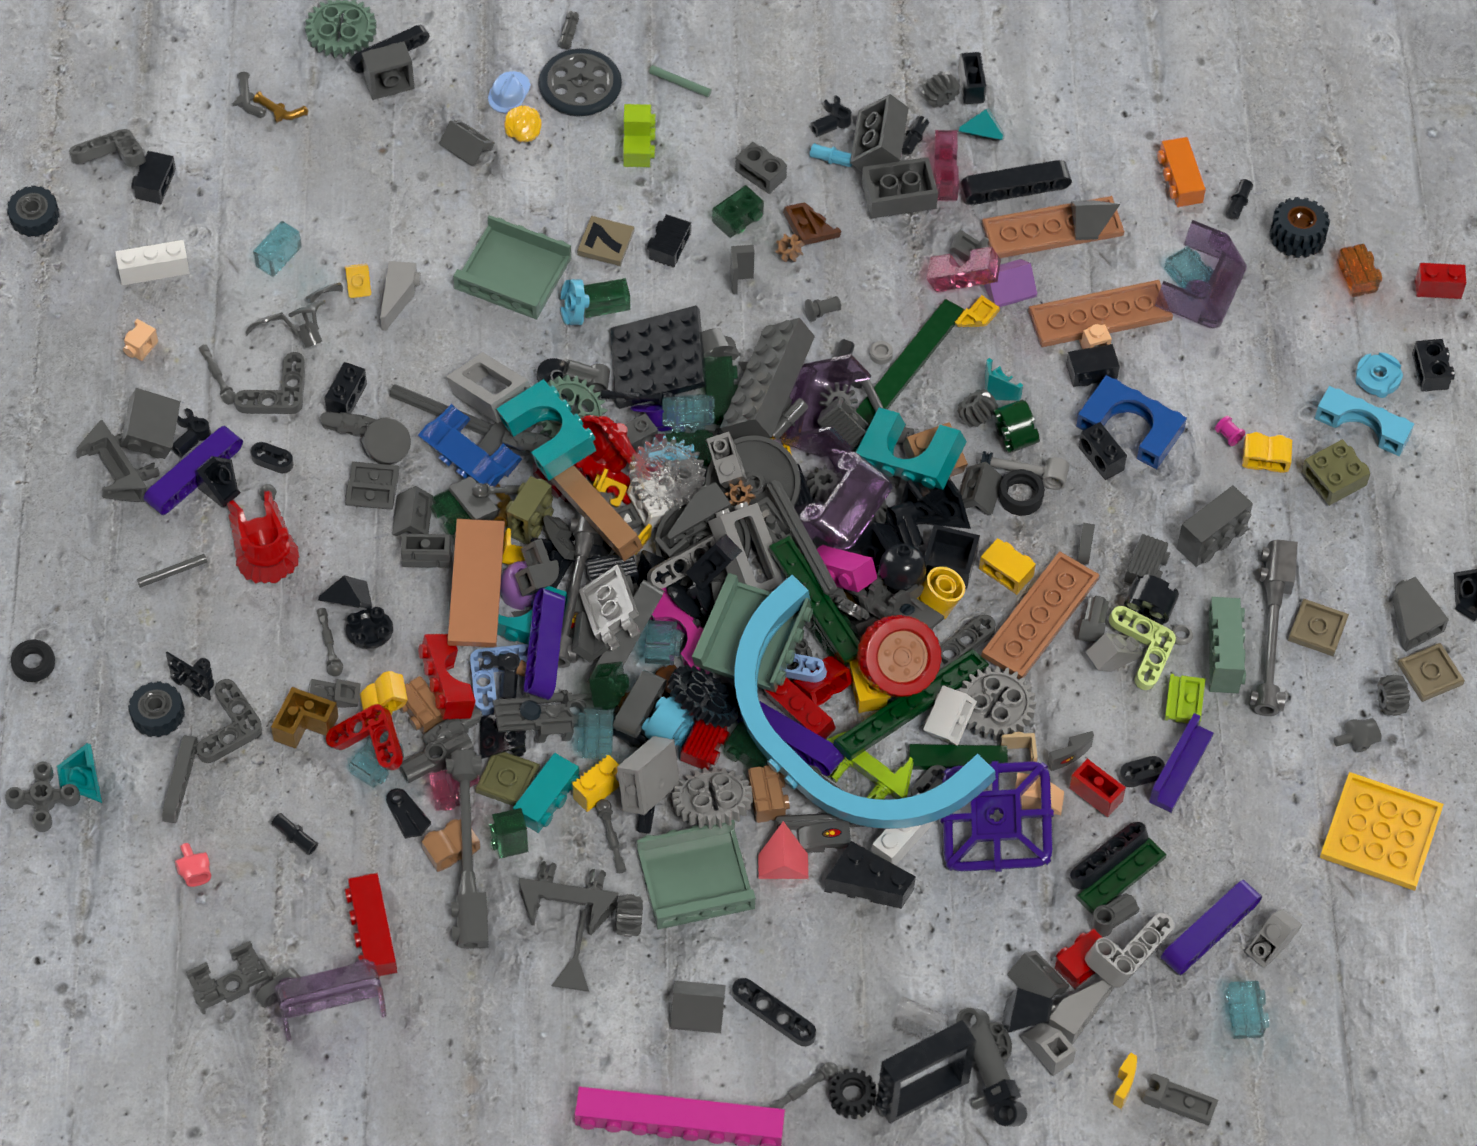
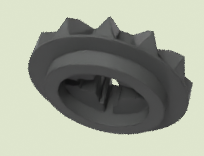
(851, 608)

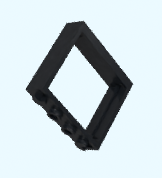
(953, 1043)

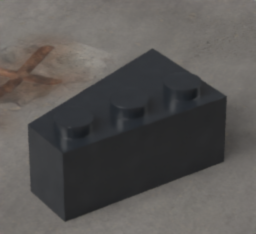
(869, 877)

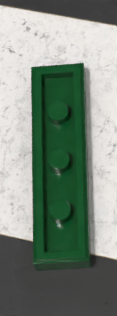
(950, 756)
(1122, 876)

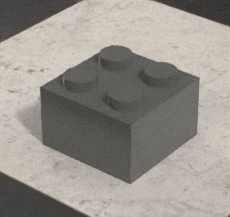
(388, 70)

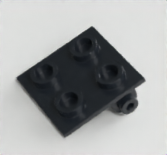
(196, 677)
(497, 742)

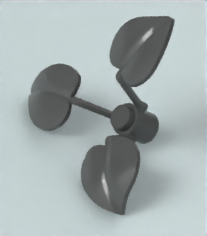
(308, 331)

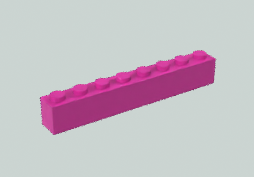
(679, 1117)

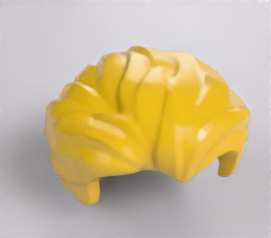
(523, 123)

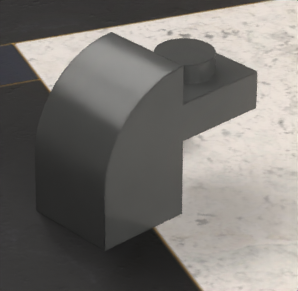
(718, 345)
(539, 570)

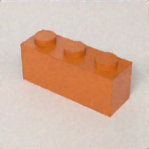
(1181, 172)

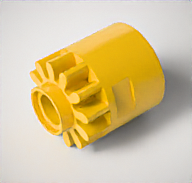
(942, 590)

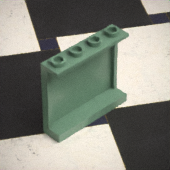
(514, 267)
(725, 627)
(694, 874)

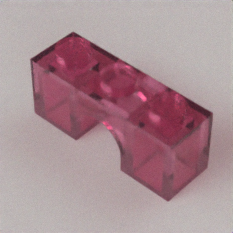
(945, 164)
(979, 270)

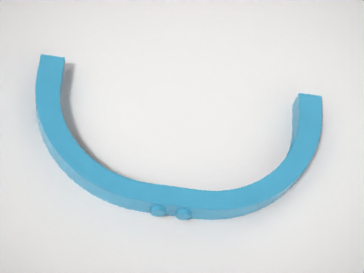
(862, 811)

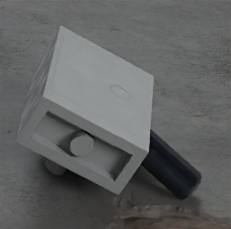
(647, 779)

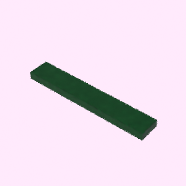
(824, 610)

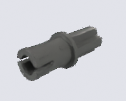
(789, 417)

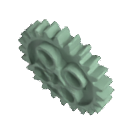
(325, 24)
(570, 389)

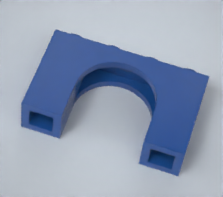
(1114, 398)

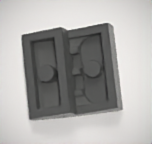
(372, 485)

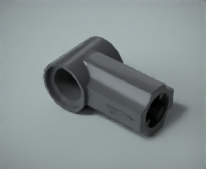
(595, 375)
(1094, 623)
(1114, 914)

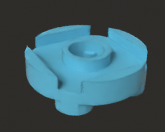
(575, 302)
(1379, 385)

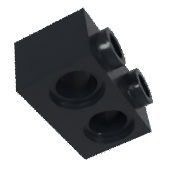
(1428, 366)
(346, 389)
(1102, 451)
(713, 561)

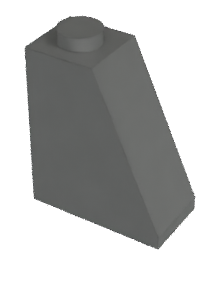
(1416, 614)

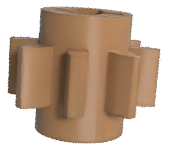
(792, 253)
(736, 490)

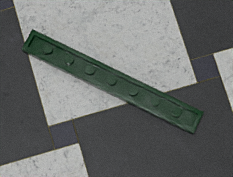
(912, 358)
(907, 708)

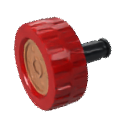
(899, 655)

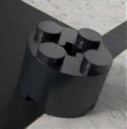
(1152, 598)

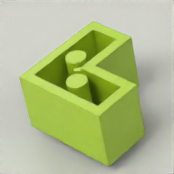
(638, 134)

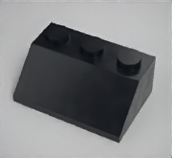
(874, 543)

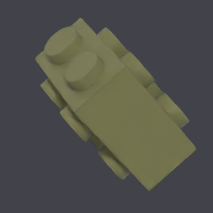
(1336, 472)
(528, 510)

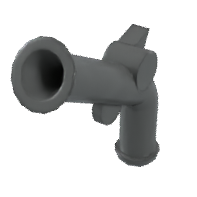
(244, 99)

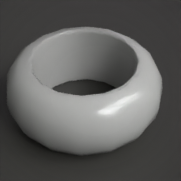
(1186, 629)

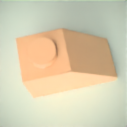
(1032, 797)

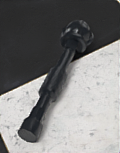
(636, 396)

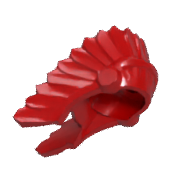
(611, 452)
(263, 544)

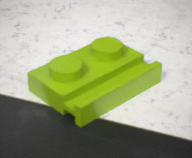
(1184, 698)

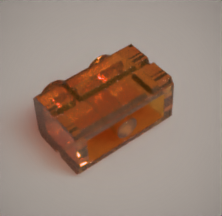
(1359, 270)

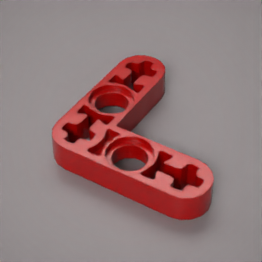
(371, 728)

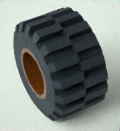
(1299, 227)

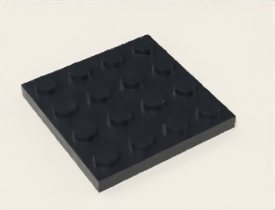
(659, 355)

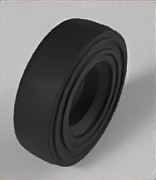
(32, 647)

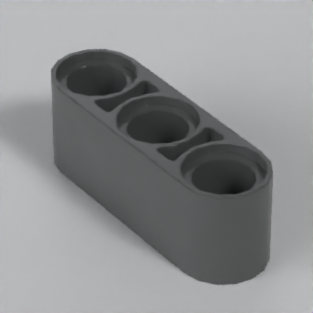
(639, 703)

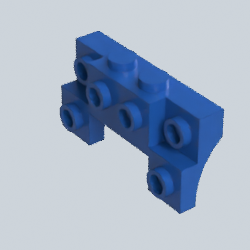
(469, 459)

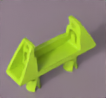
(886, 781)

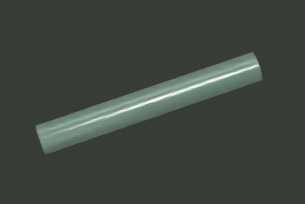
(680, 81)

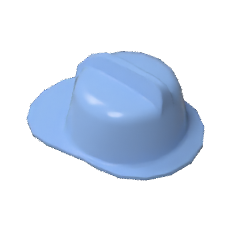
(508, 91)

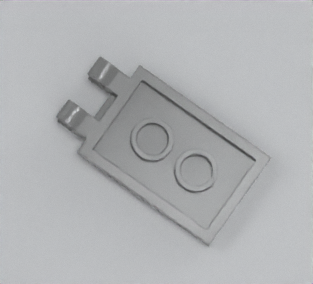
(610, 606)

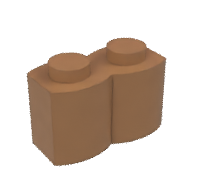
(445, 845)

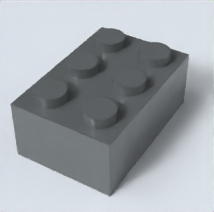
(879, 133)
(899, 187)
(1214, 526)

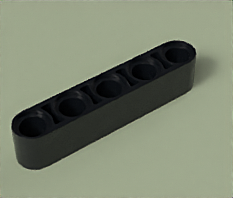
(1016, 182)

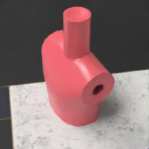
(193, 867)

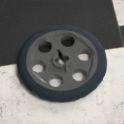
(594, 61)

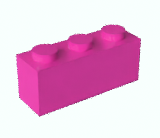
(847, 568)

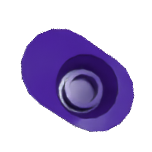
(654, 412)

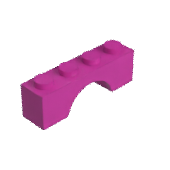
(669, 611)

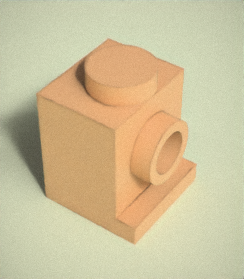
(1095, 336)
(140, 340)

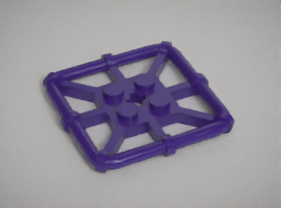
(1007, 828)

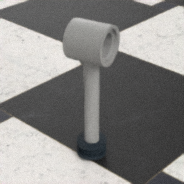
(1053, 473)

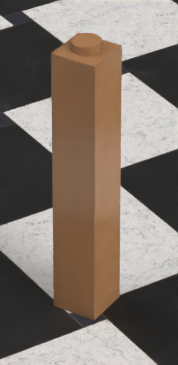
(598, 512)

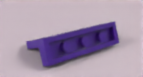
(1181, 765)

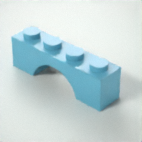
(1341, 407)

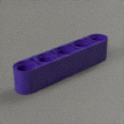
(182, 478)
(544, 644)
(807, 744)
(1211, 927)

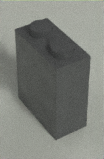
(150, 423)

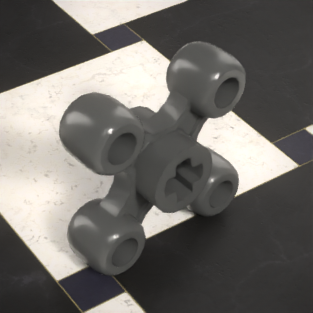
(42, 796)

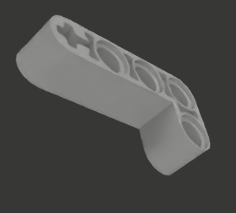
(1119, 965)

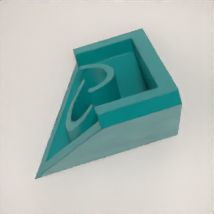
(983, 125)
(999, 386)
(82, 772)

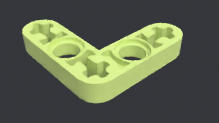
(1151, 639)

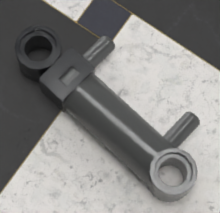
(999, 1089)

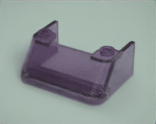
(1201, 300)
(811, 381)
(851, 503)
(328, 990)

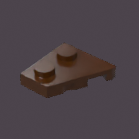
(808, 224)

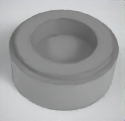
(881, 352)

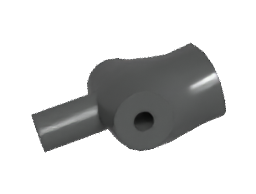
(1360, 734)

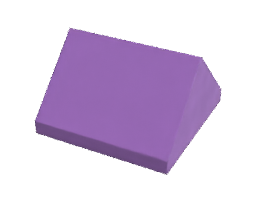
(1013, 285)

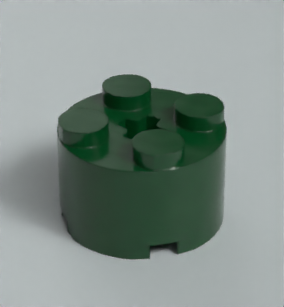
(1016, 426)

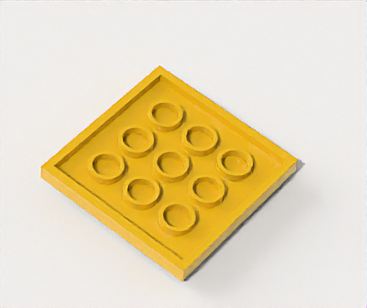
(1381, 831)

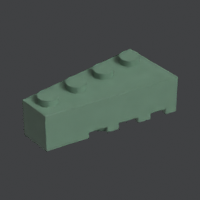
(1226, 645)

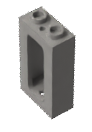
(465, 388)
(740, 566)

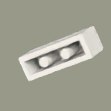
(152, 262)
(896, 842)

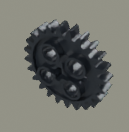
(704, 696)

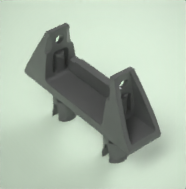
(128, 480)
(602, 901)

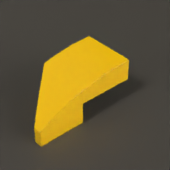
(979, 314)
(1127, 1074)

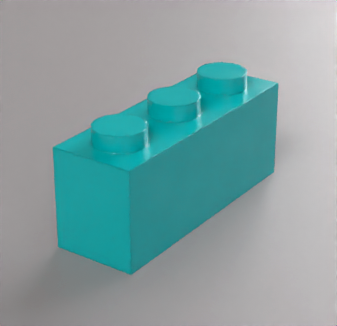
(547, 792)

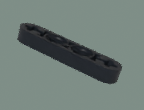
(413, 38)
(1088, 873)
(776, 1009)

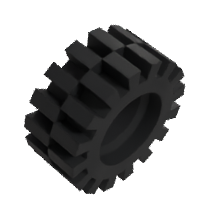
(852, 1107)

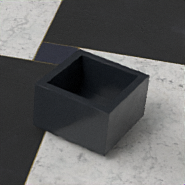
(952, 550)

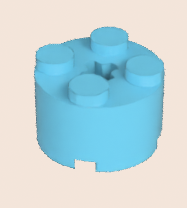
(669, 721)

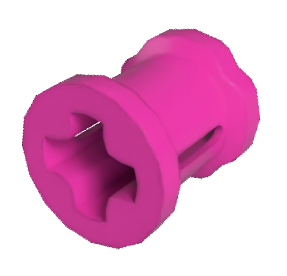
(1230, 430)

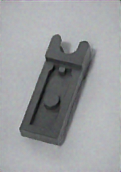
(1180, 1100)

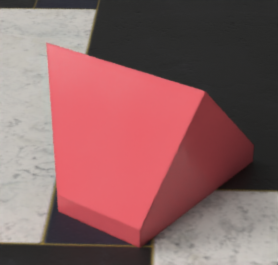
(783, 857)

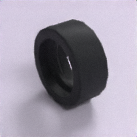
(1025, 477)

